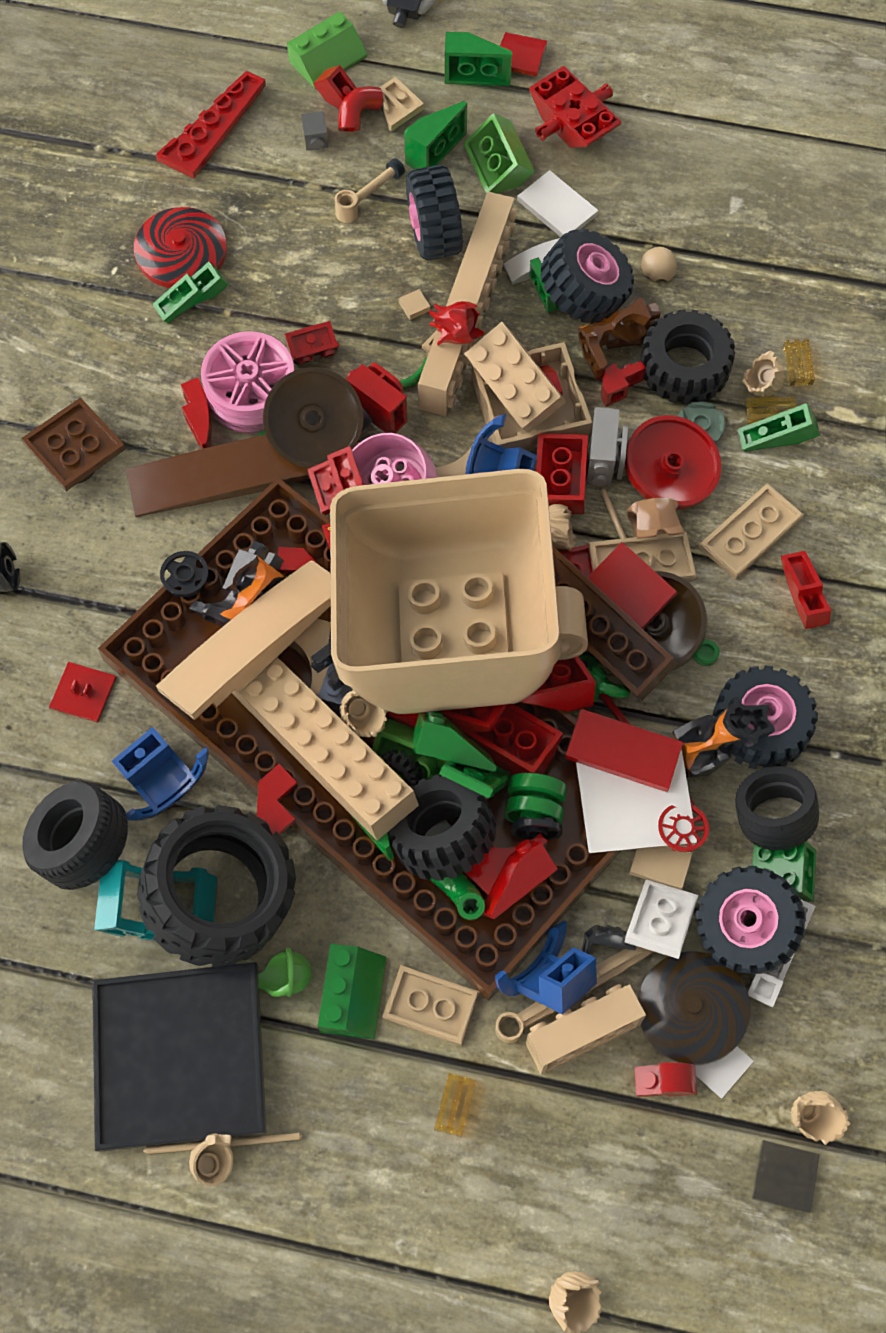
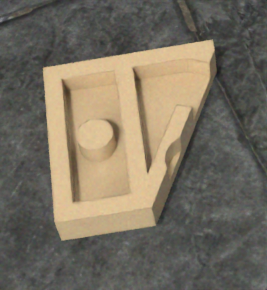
(399, 103)

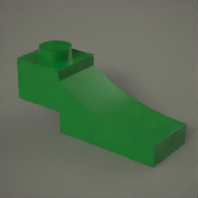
(190, 291)

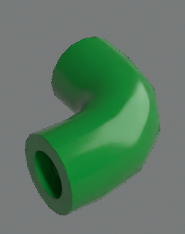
(464, 895)

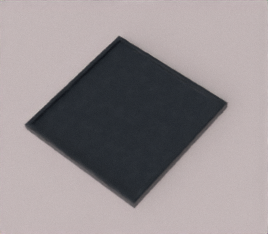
(177, 1057)

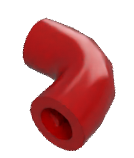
(353, 105)

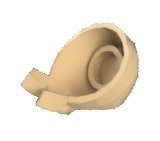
(212, 1160)

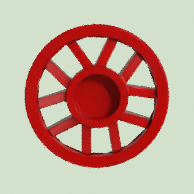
(690, 848)

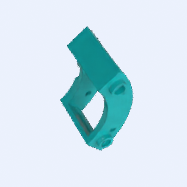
(111, 897)

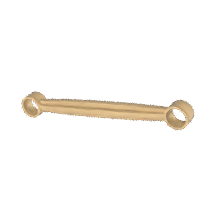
(605, 971)

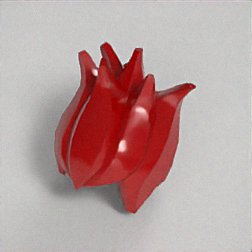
(456, 323)

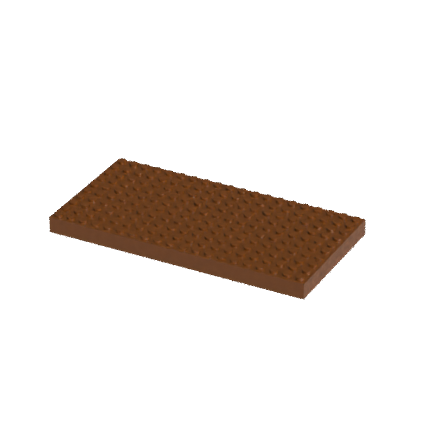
(168, 632)

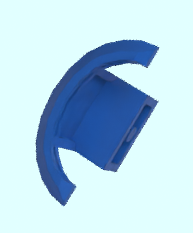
(490, 457)
(157, 773)
(552, 979)

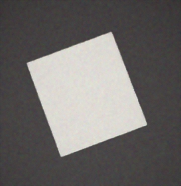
(627, 813)

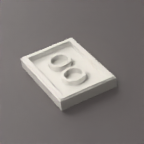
(557, 204)
(661, 919)

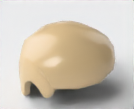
(659, 264)

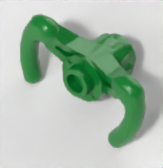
(602, 684)

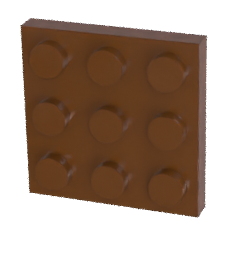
(73, 444)

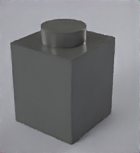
(314, 130)

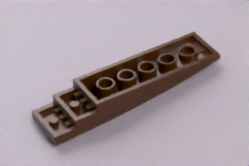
(209, 475)

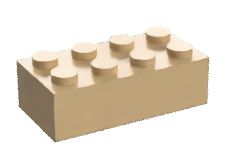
(515, 377)
(584, 1028)

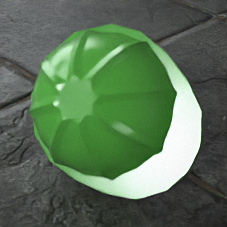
(285, 974)

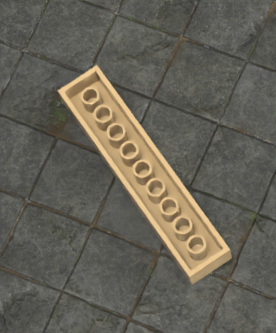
(473, 284)
(328, 749)

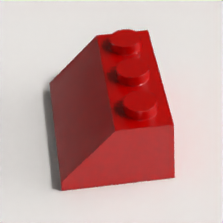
(564, 465)
(519, 742)

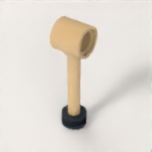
(348, 201)

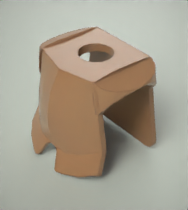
(654, 517)

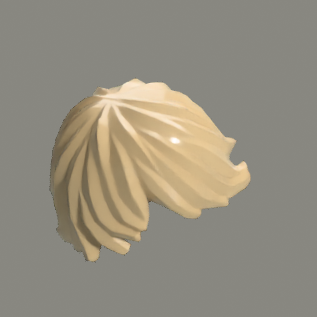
(766, 377)
(561, 527)
(362, 716)
(826, 1118)
(575, 1301)

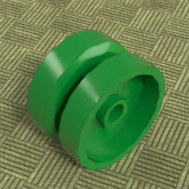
(535, 797)

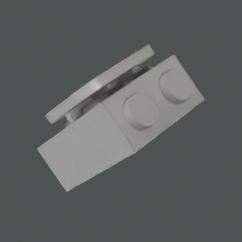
(606, 447)

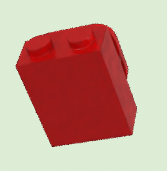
(380, 396)

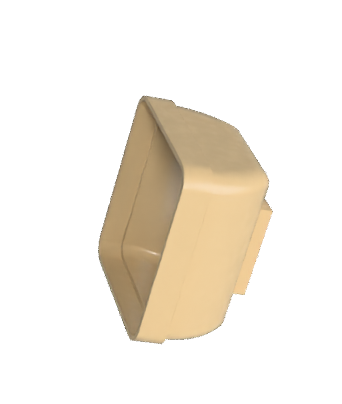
(448, 592)

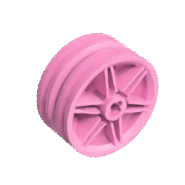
(246, 368)

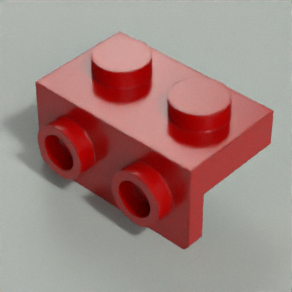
(311, 342)

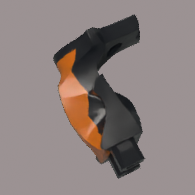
(253, 580)
(729, 727)

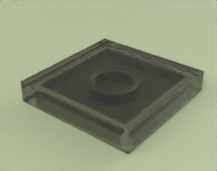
(785, 1176)

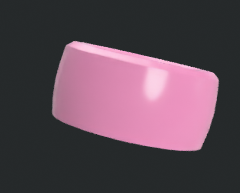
(382, 453)

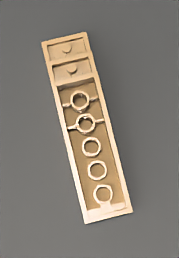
(249, 641)

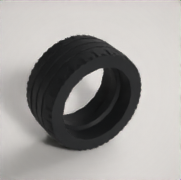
(780, 832)

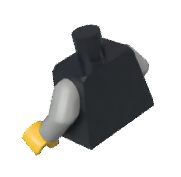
(407, 9)

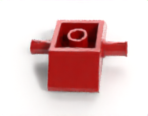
(572, 109)

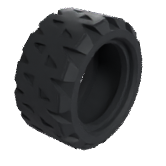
(229, 832)

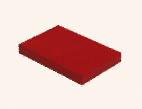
(632, 585)

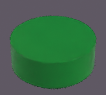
(708, 653)

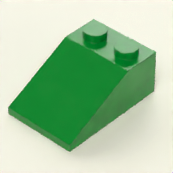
(475, 61)
(435, 136)
(443, 740)

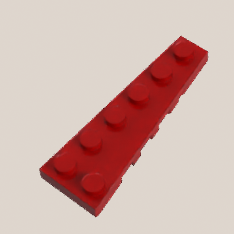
(205, 135)

